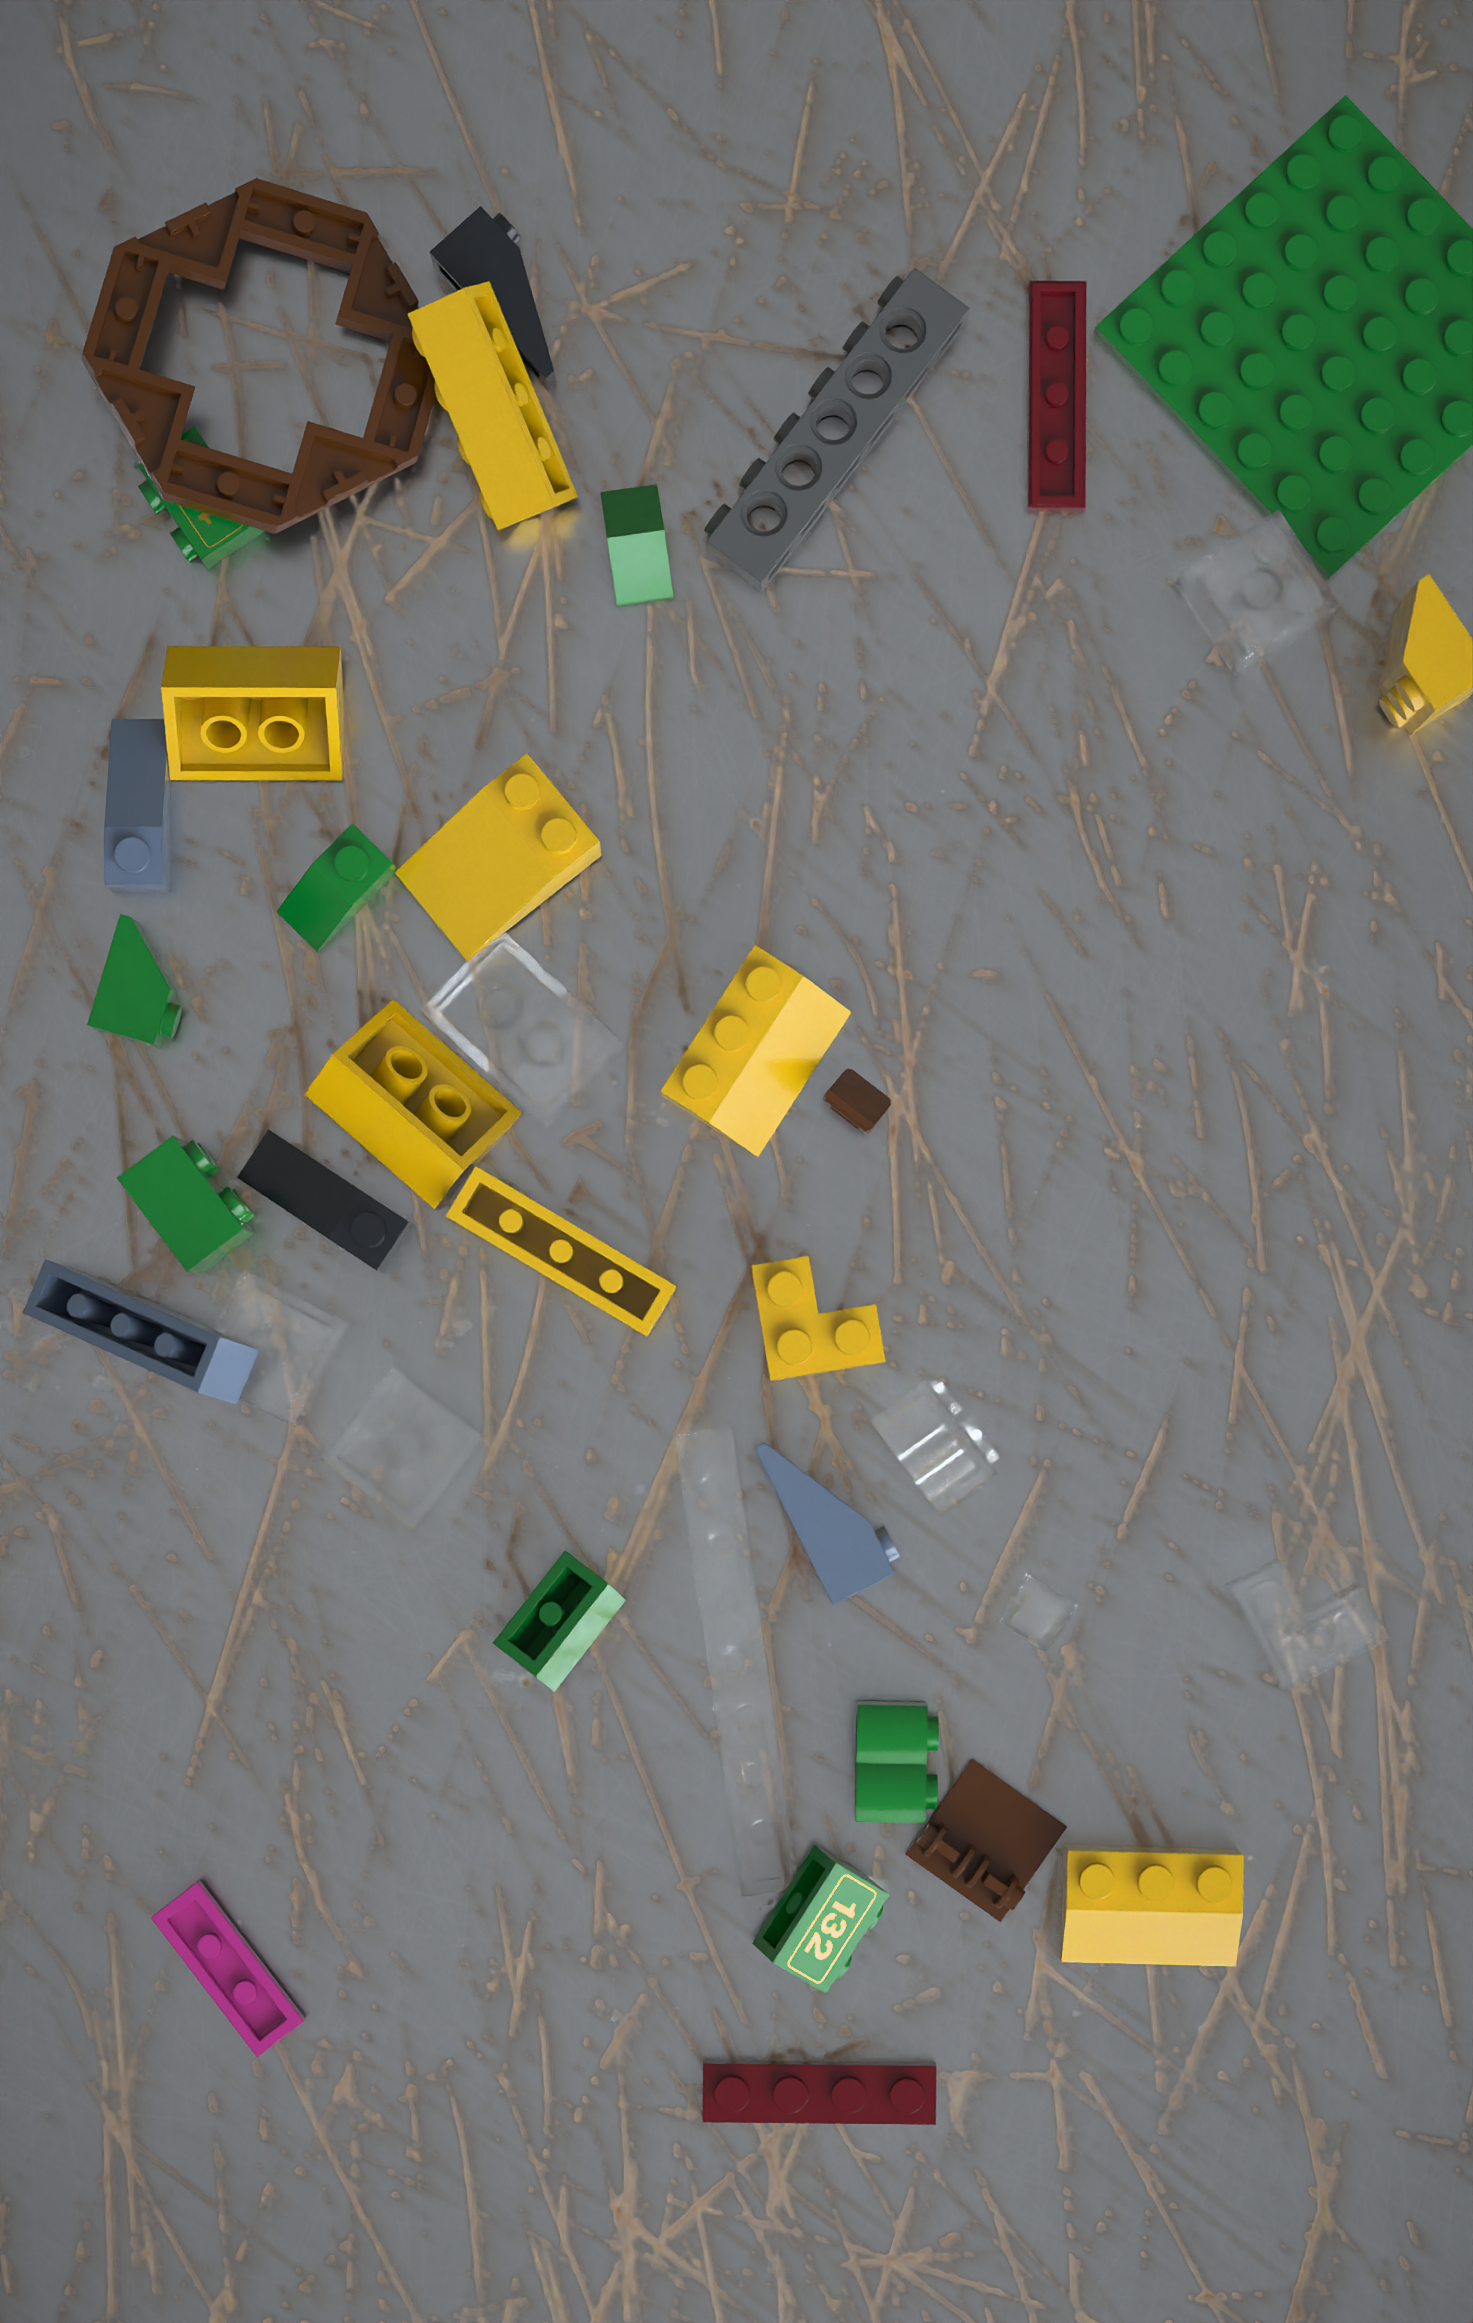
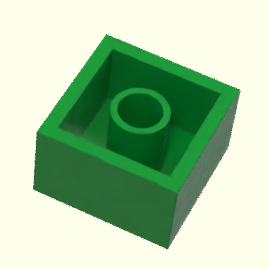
(187, 1204)

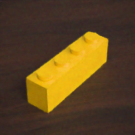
(491, 405)
(561, 1251)

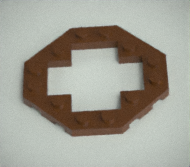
(156, 407)

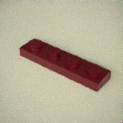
(819, 2092)

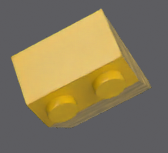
(499, 858)

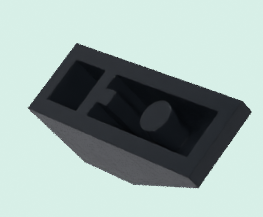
(487, 251)
(325, 1201)

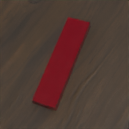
(1056, 396)

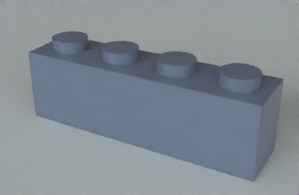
(141, 1332)

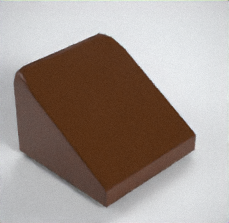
(857, 1101)

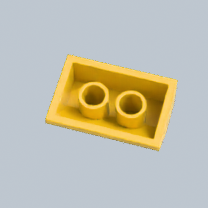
(1425, 659)
(253, 712)
(755, 1051)
(412, 1103)
(1151, 1904)

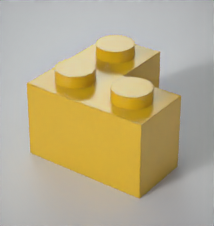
(801, 1339)

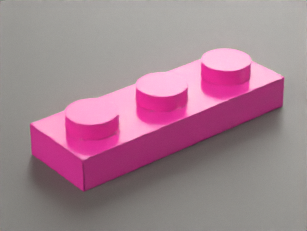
(228, 1968)

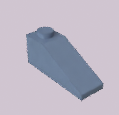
(138, 808)
(834, 1535)

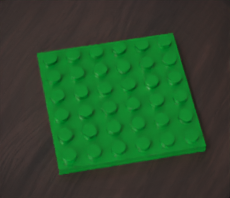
(1318, 336)

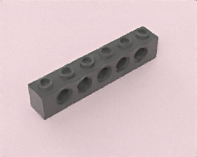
(910, 302)

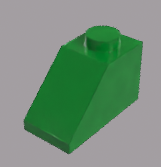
(336, 887)
(134, 990)

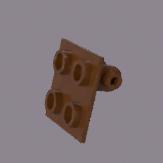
(986, 1840)

